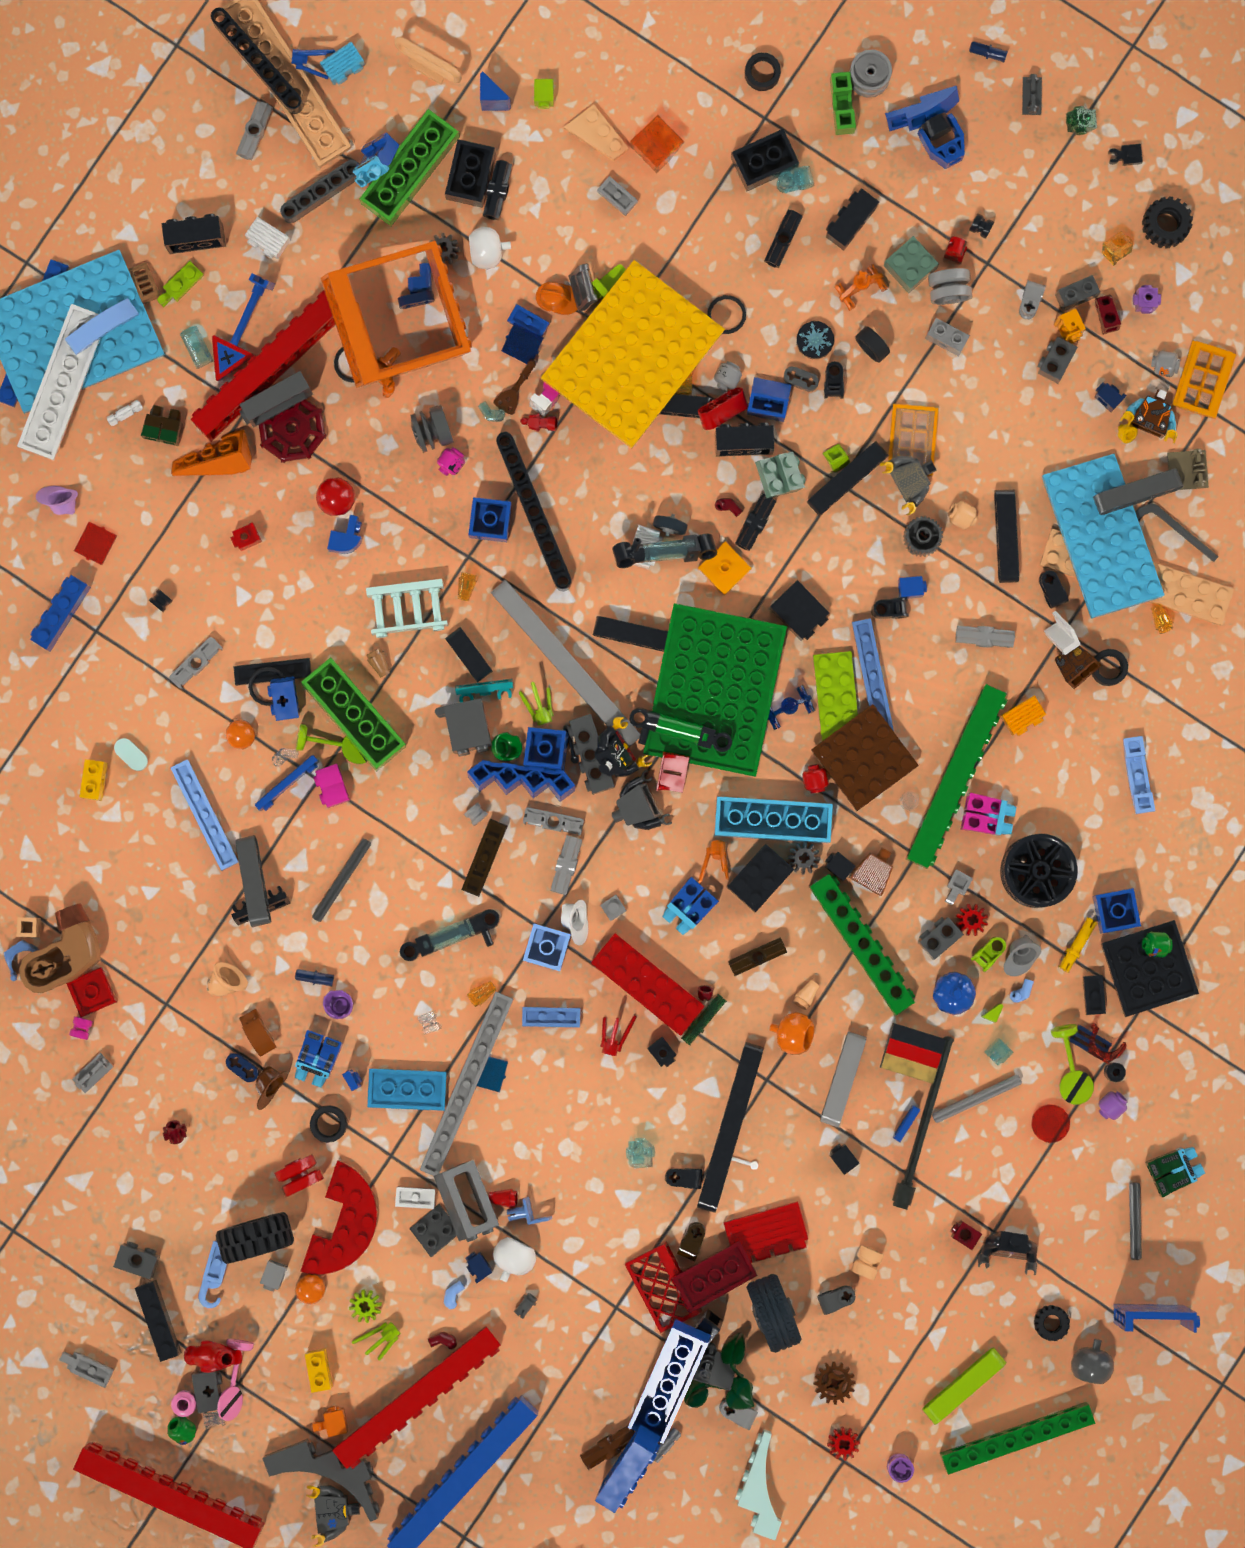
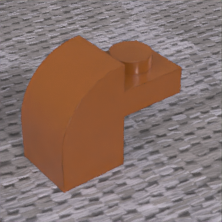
(257, 1033)

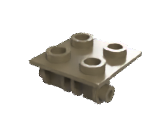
(1191, 468)

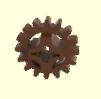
(844, 1378)

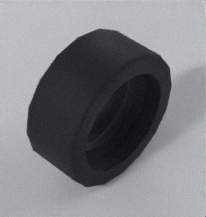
(765, 85)
(872, 344)
(1123, 671)
(314, 1127)

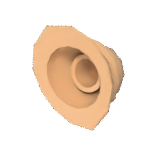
(226, 980)

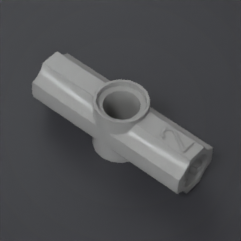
(250, 141)
(985, 636)
(566, 865)

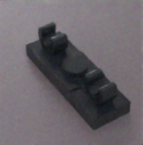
(275, 902)

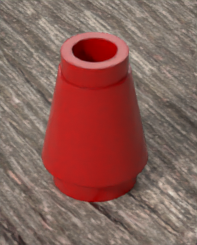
(504, 1198)

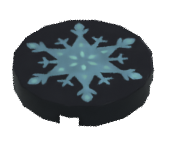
(815, 340)

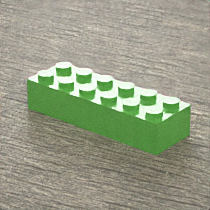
(410, 167)
(353, 714)

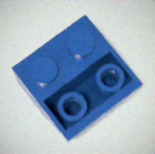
(769, 399)

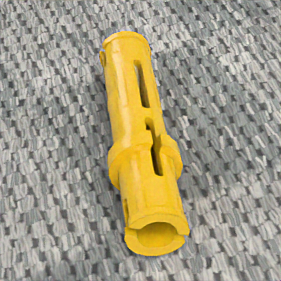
(1074, 951)

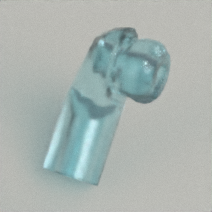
(491, 415)

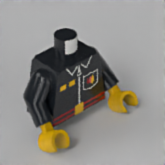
(614, 754)

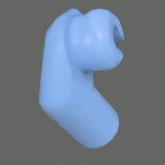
(1022, 993)
(450, 1295)

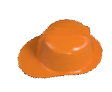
(556, 298)

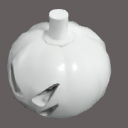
(486, 248)
(513, 1258)

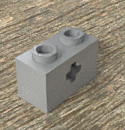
(947, 337)

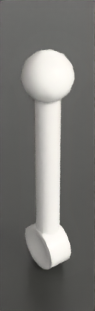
(754, 1164)

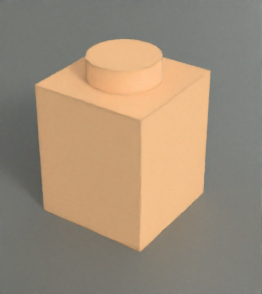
(28, 927)

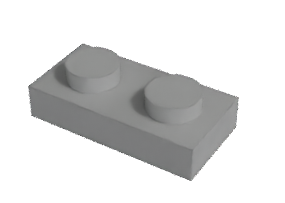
(617, 196)

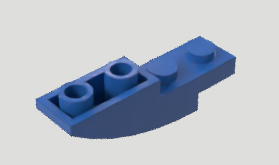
(918, 114)

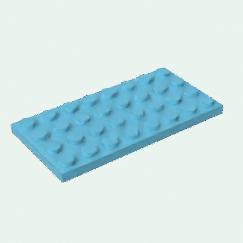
(1103, 549)

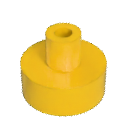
(1127, 433)

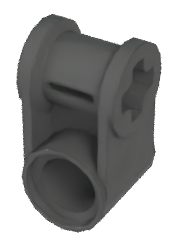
(832, 1300)

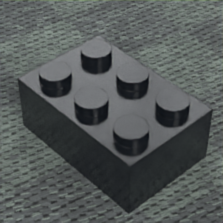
(764, 159)
(470, 173)
(193, 234)
(744, 440)
(760, 878)

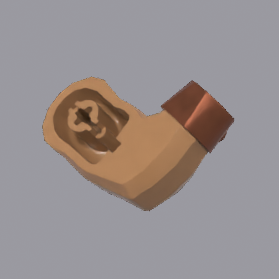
(65, 958)

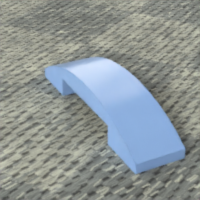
(101, 325)
(1137, 775)

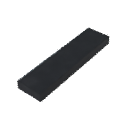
(290, 668)

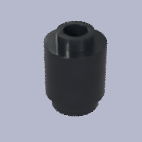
(1108, 1072)

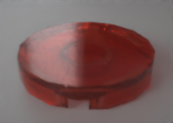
(1050, 1123)

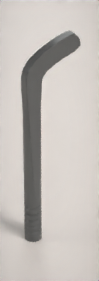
(1153, 508)

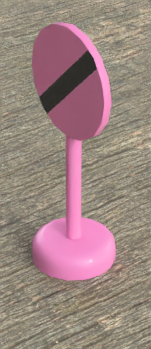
(231, 1398)

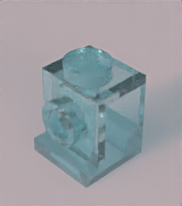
(998, 1051)

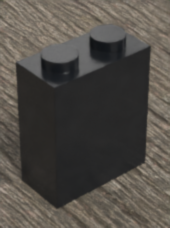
(800, 611)

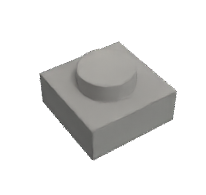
(613, 908)

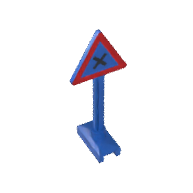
(227, 354)

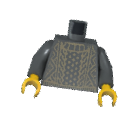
(910, 479)

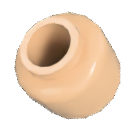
(962, 515)

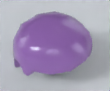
(337, 1004)

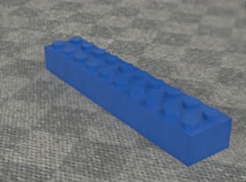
(464, 1476)

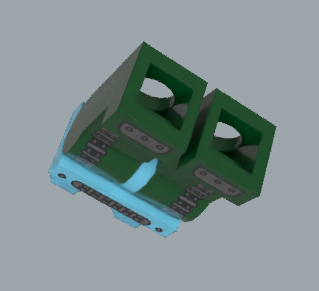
(1180, 1170)

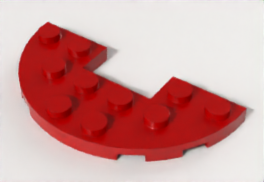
(354, 1226)

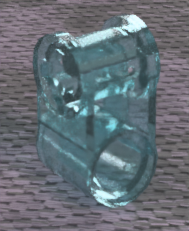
(798, 179)

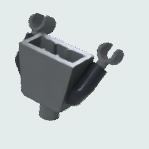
(638, 806)

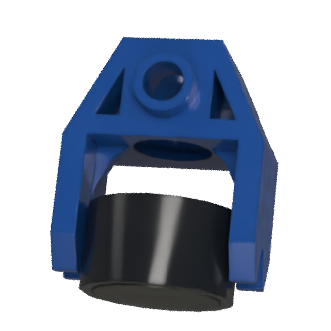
(936, 128)

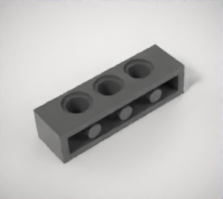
(586, 724)

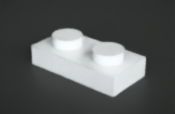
(415, 1197)

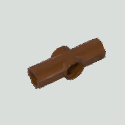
(607, 1447)

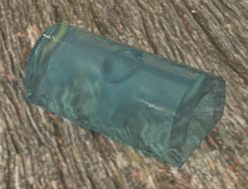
(196, 347)

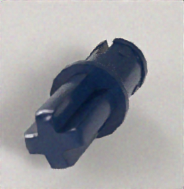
(988, 51)
(314, 977)

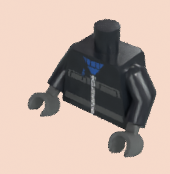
(1010, 1246)

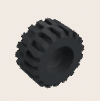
(1163, 237)

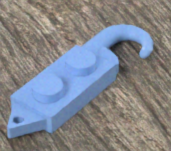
(212, 1276)

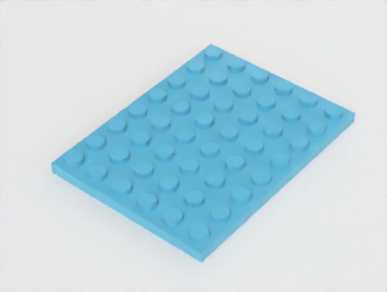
(36, 315)

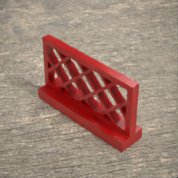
(672, 1268)

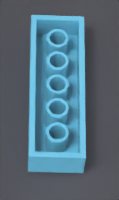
(773, 820)

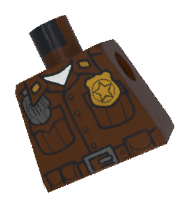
(1076, 666)

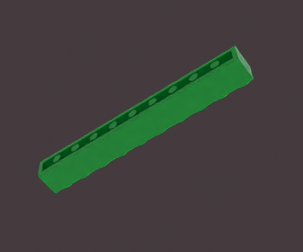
(956, 776)

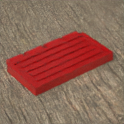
(768, 1231)

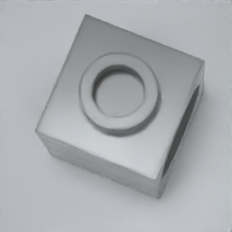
(273, 1275)

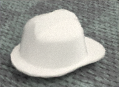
(575, 919)

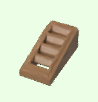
(149, 296)

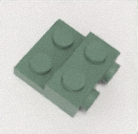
(780, 474)

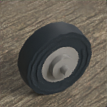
(670, 525)

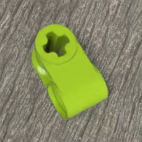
(988, 954)

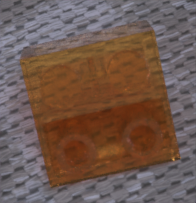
(656, 143)

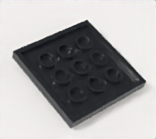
(1145, 980)

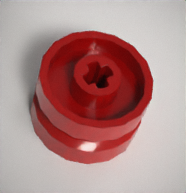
(298, 1174)

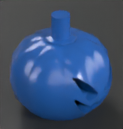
(954, 993)

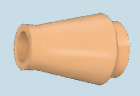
(806, 995)

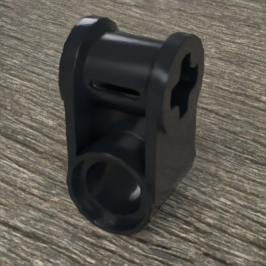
(834, 384)
(1054, 593)
(894, 608)
(687, 1178)

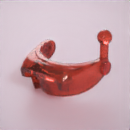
(1106, 1057)

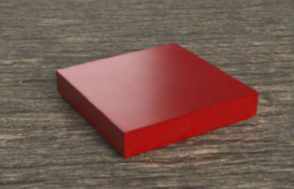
(91, 992)

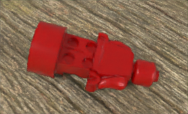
(536, 422)

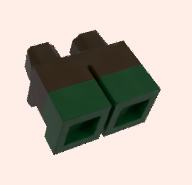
(162, 429)

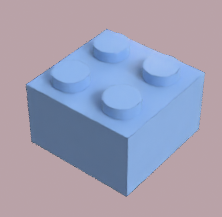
(546, 947)

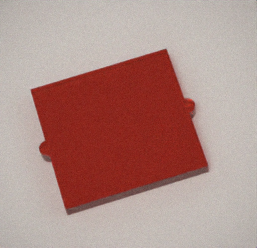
(95, 543)

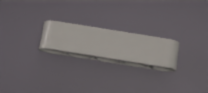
(843, 1079)

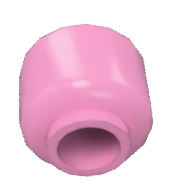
(181, 1409)

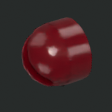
(705, 992)

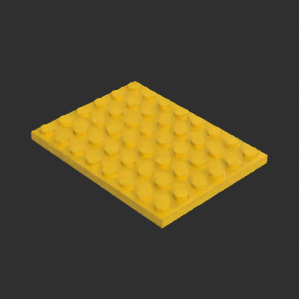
(632, 354)

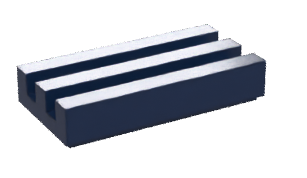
(1108, 1044)

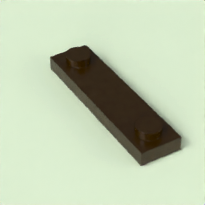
(484, 857)

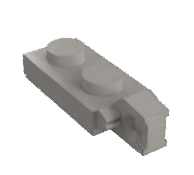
(87, 1368)

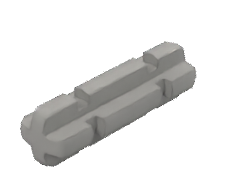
(668, 1443)

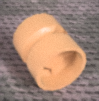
(867, 1262)

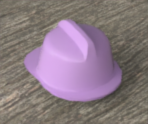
(58, 499)

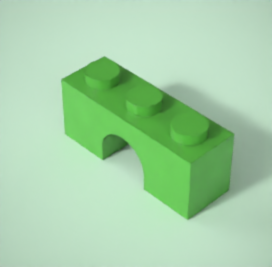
(842, 103)

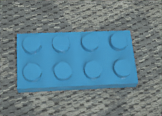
(407, 1089)

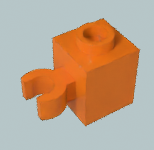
(334, 1422)

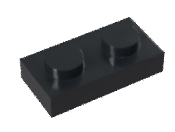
(1094, 995)

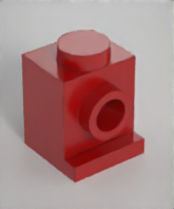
(252, 539)

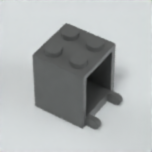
(466, 726)

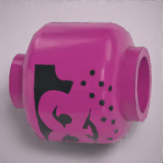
(451, 461)

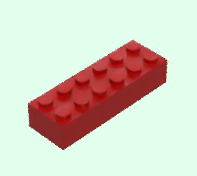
(647, 984)

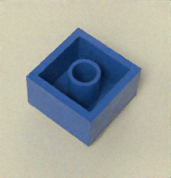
(490, 519)
(546, 748)
(1116, 911)

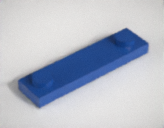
(267, 801)

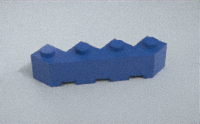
(511, 776)

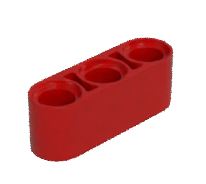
(722, 408)

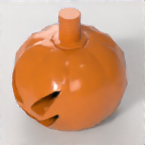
(794, 1033)

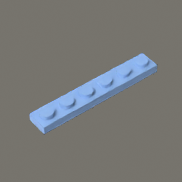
(204, 815)

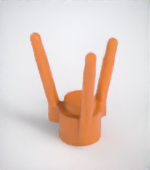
(718, 852)

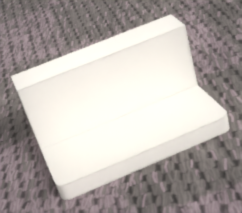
(1062, 635)

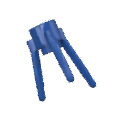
(300, 57)

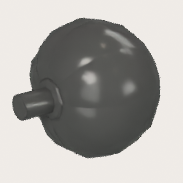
(1092, 1364)

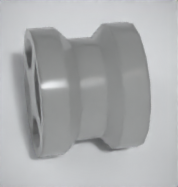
(476, 814)

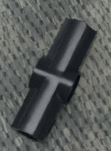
(497, 190)
(788, 228)
(755, 522)

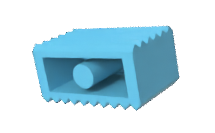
(342, 64)

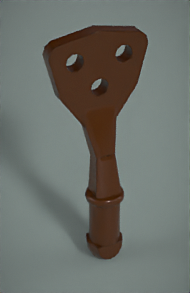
(512, 393)

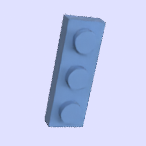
(550, 1017)

